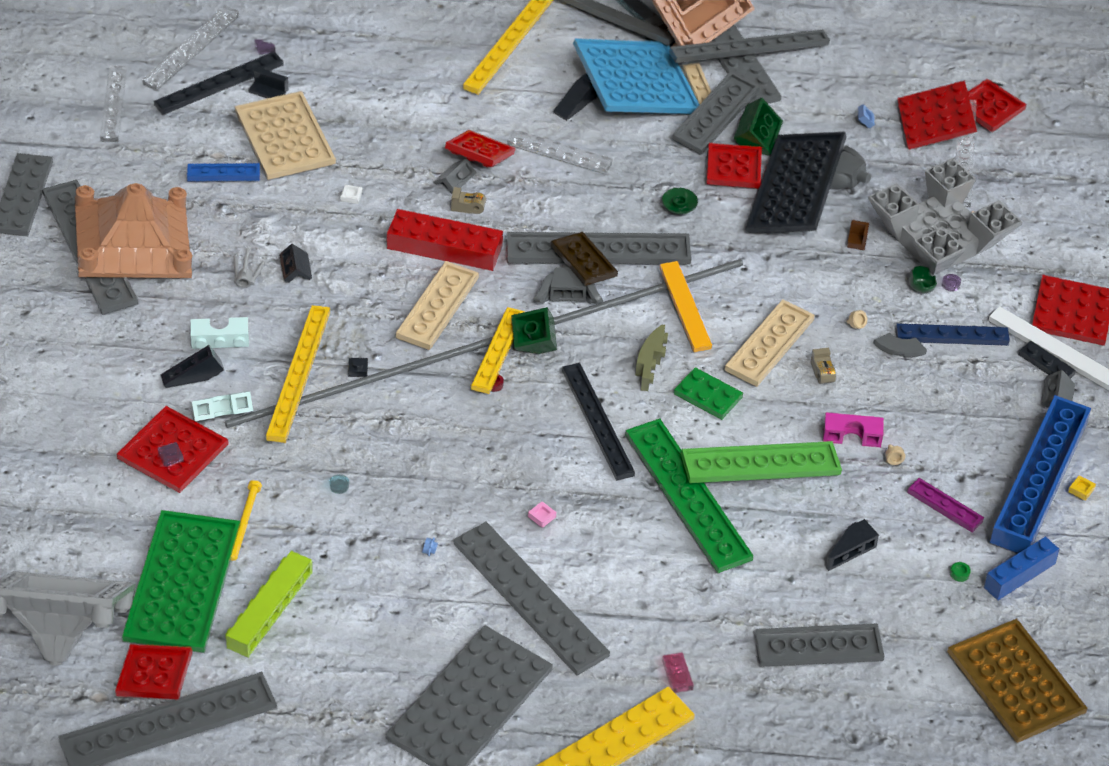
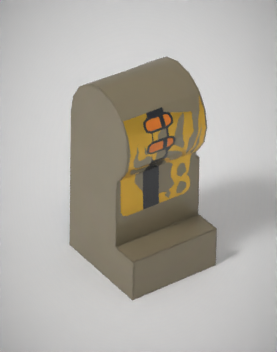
(467, 202)
(823, 366)

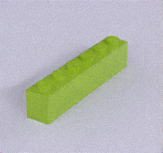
(268, 604)

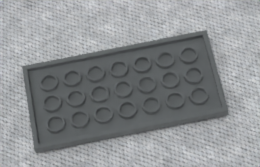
(469, 701)

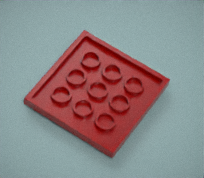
(937, 115)
(1072, 310)
(195, 441)

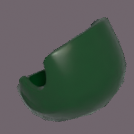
(921, 280)

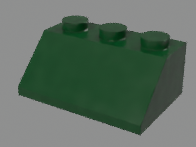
(759, 126)

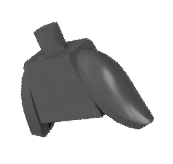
(850, 170)
(565, 286)

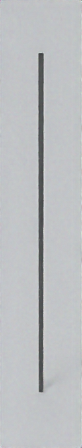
(477, 345)

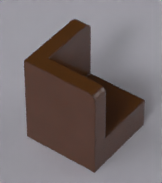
(858, 235)

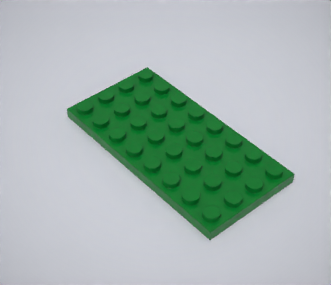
(181, 581)

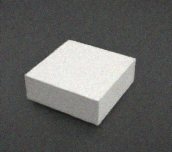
(351, 194)

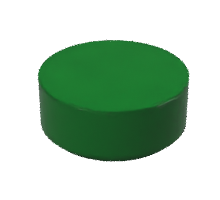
(960, 571)

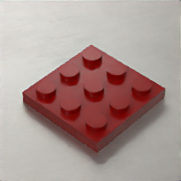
(994, 105)
(479, 148)
(734, 165)
(154, 671)

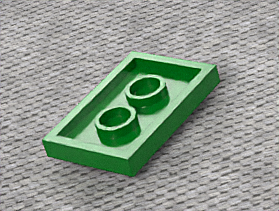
(708, 393)

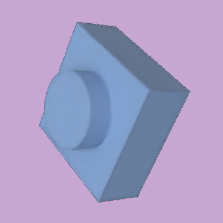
(866, 116)

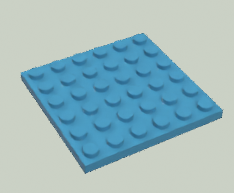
(636, 76)

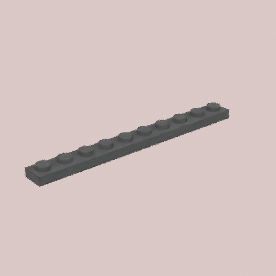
(749, 46)

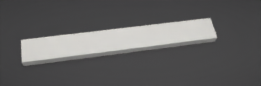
(1028, 332)

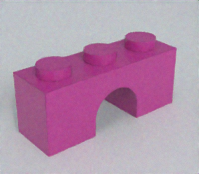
(866, 427)

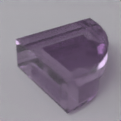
(264, 47)

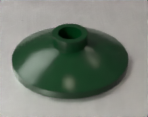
(680, 200)

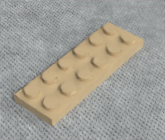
(437, 305)
(769, 343)

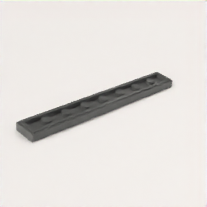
(623, 19)

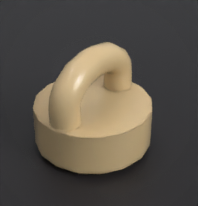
(857, 319)
(895, 455)

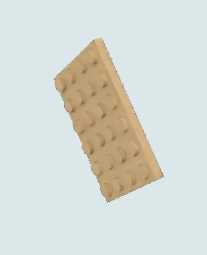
(285, 135)

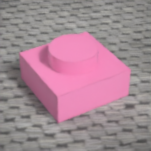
(542, 514)

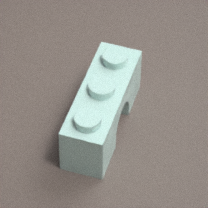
(233, 335)
(221, 405)

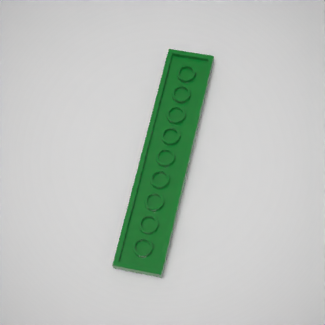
(690, 500)

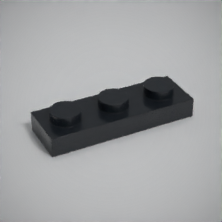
(1044, 360)

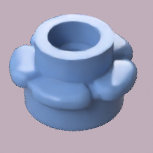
(430, 546)

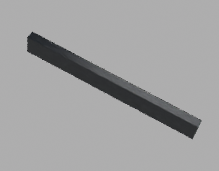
(216, 83)
(598, 421)

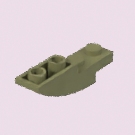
(651, 355)

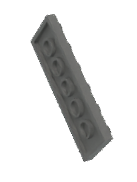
(716, 112)
(23, 193)
(819, 645)

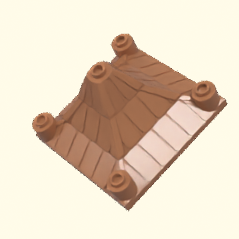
(700, 19)
(132, 234)

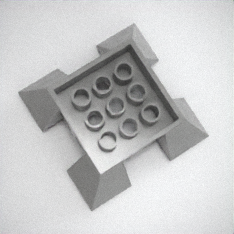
(941, 228)

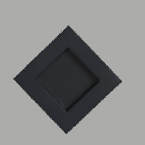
(358, 367)

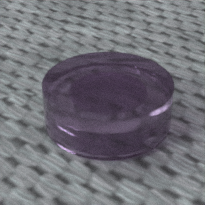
(951, 282)

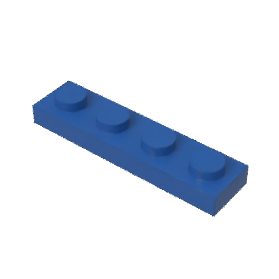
(224, 172)

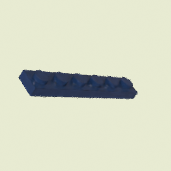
(954, 334)

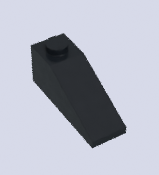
(576, 98)
(196, 368)
(856, 540)

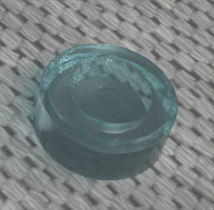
(339, 484)

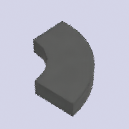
(907, 347)

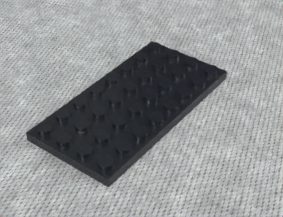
(796, 182)

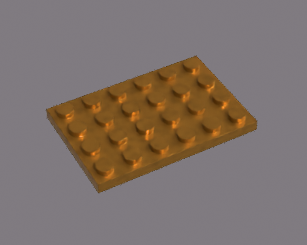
(1017, 680)

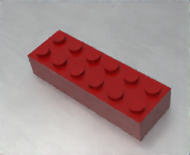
(445, 239)

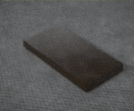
(584, 258)

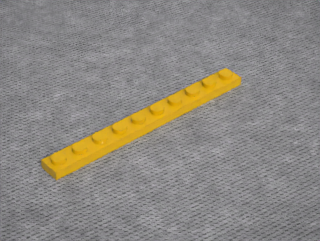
(505, 45)
(298, 374)

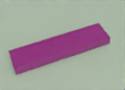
(945, 505)

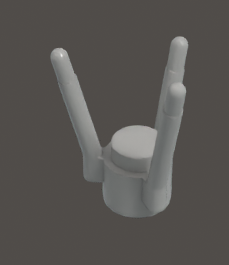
(244, 277)

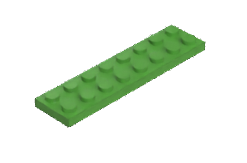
(761, 462)

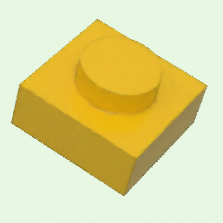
(1082, 488)

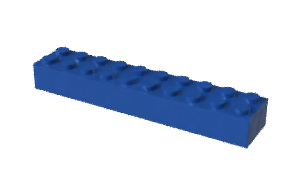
(1040, 475)

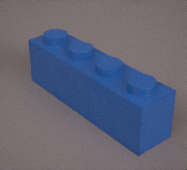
(1021, 568)

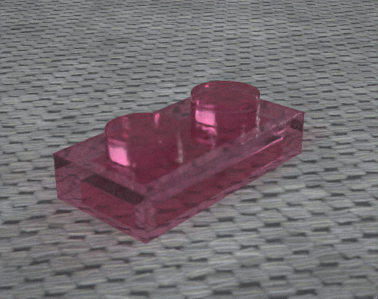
(677, 672)

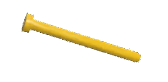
(254, 487)

